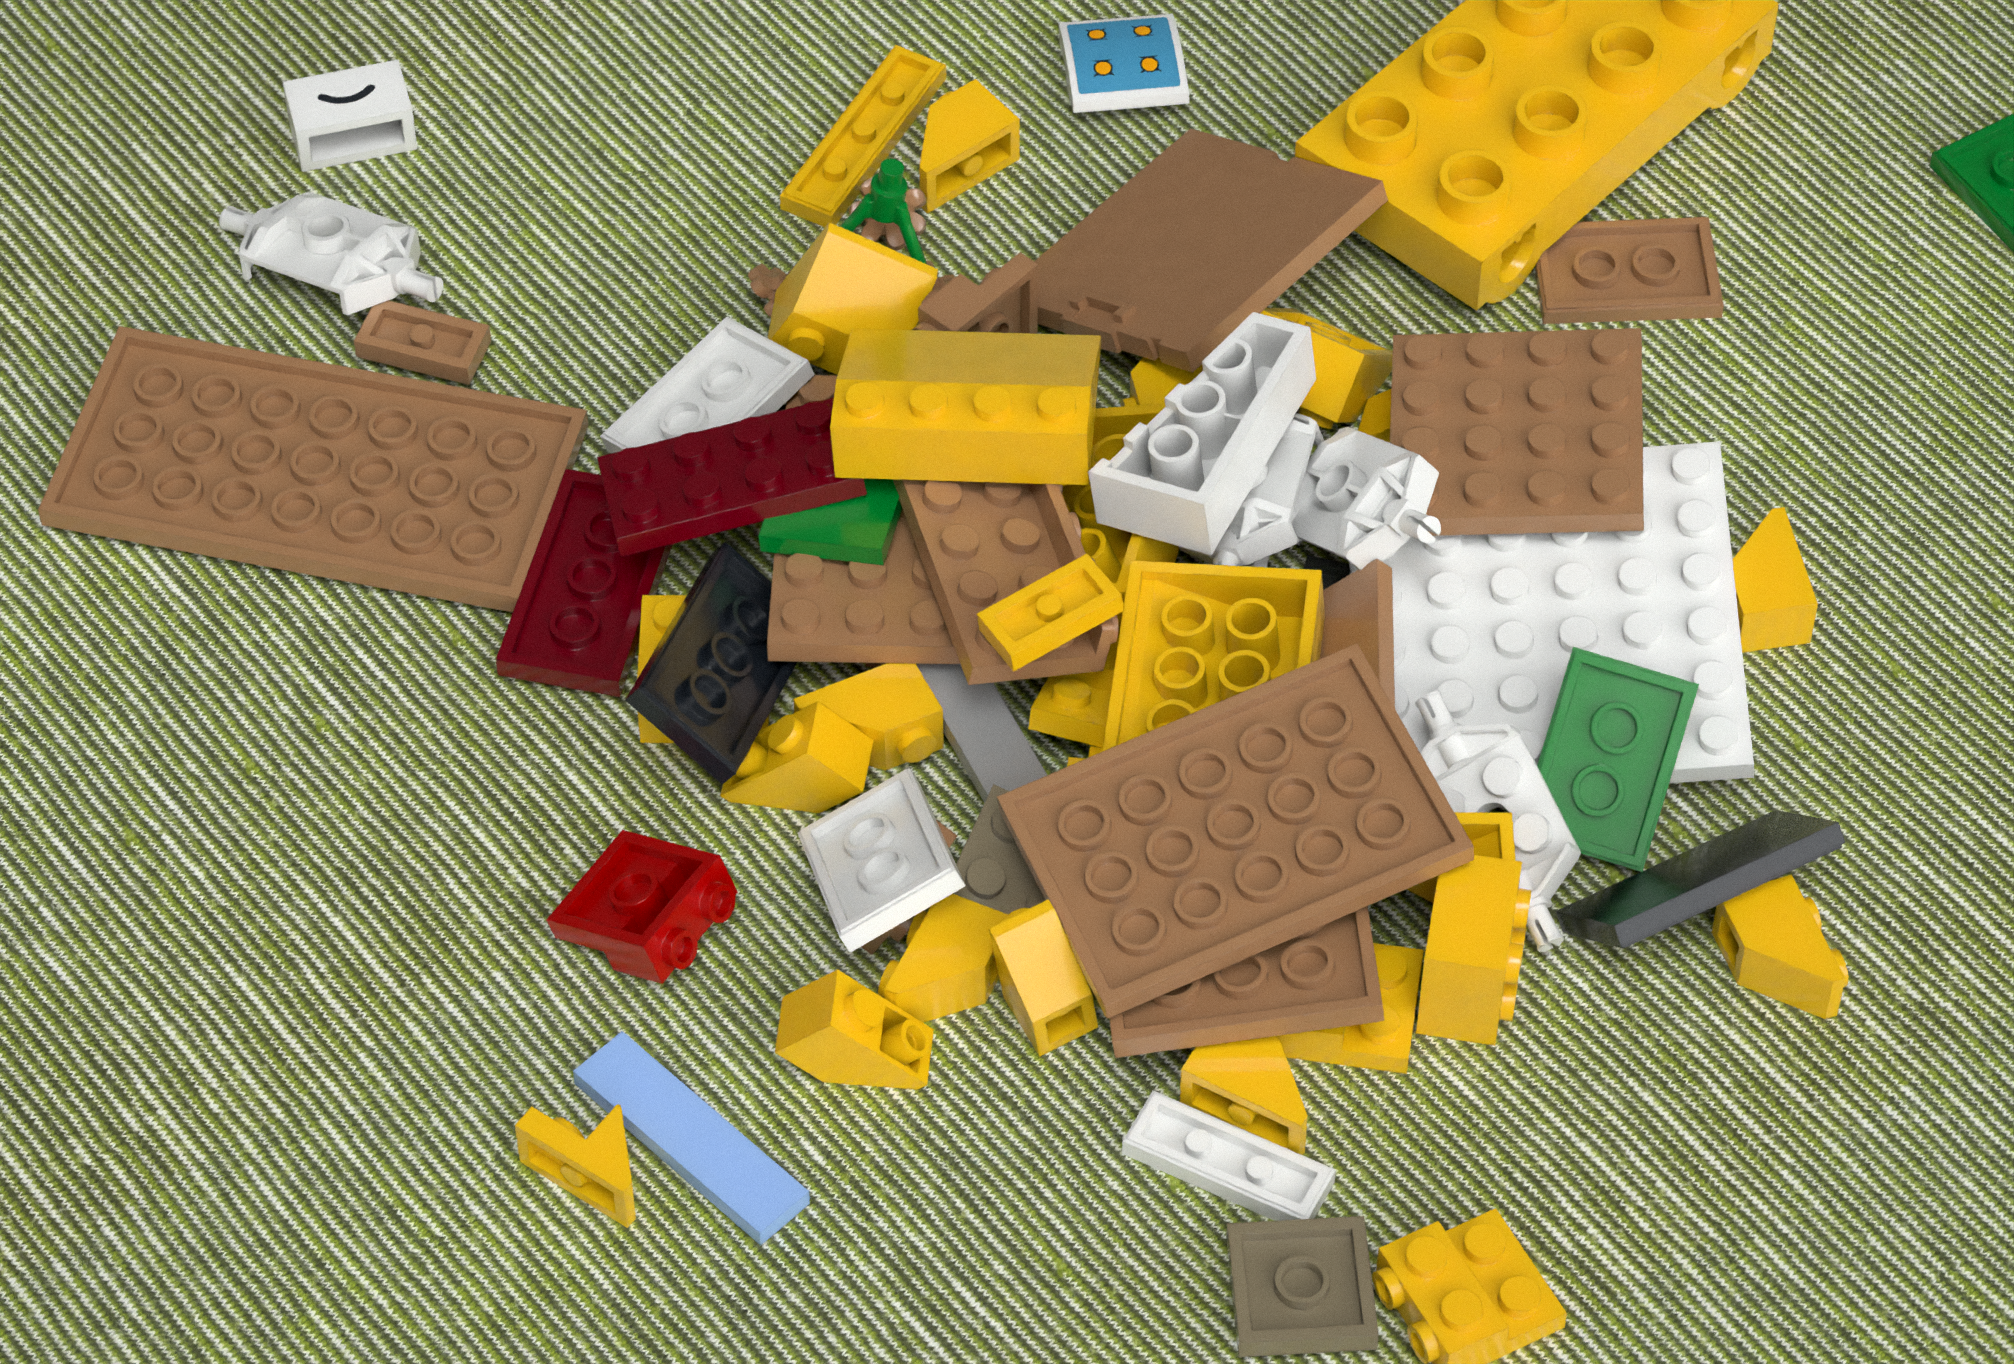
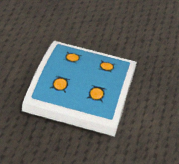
(1123, 63)

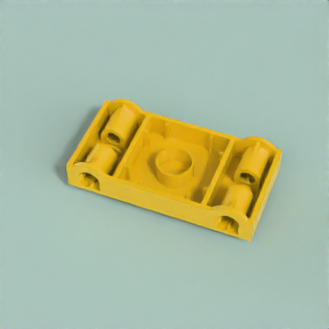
(1527, 120)

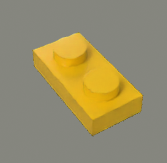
(1050, 612)

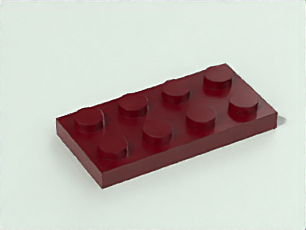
(723, 478)
(580, 597)

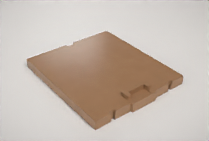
(1197, 247)

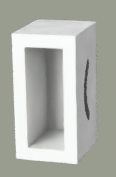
(350, 115)

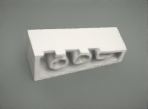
(1207, 447)

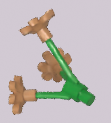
(887, 213)

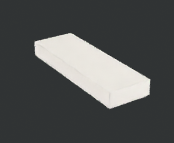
(1227, 1160)

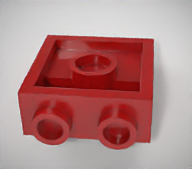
(646, 905)

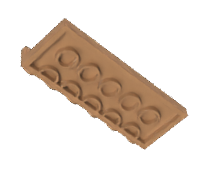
(983, 547)

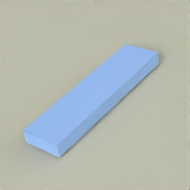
(692, 1138)

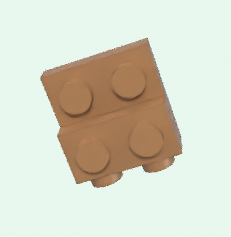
(1000, 304)

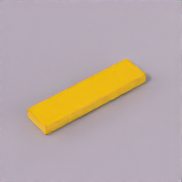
(863, 136)

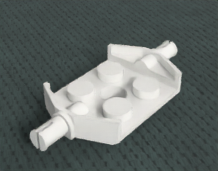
(333, 248)
(1364, 498)
(1265, 516)
(1493, 769)

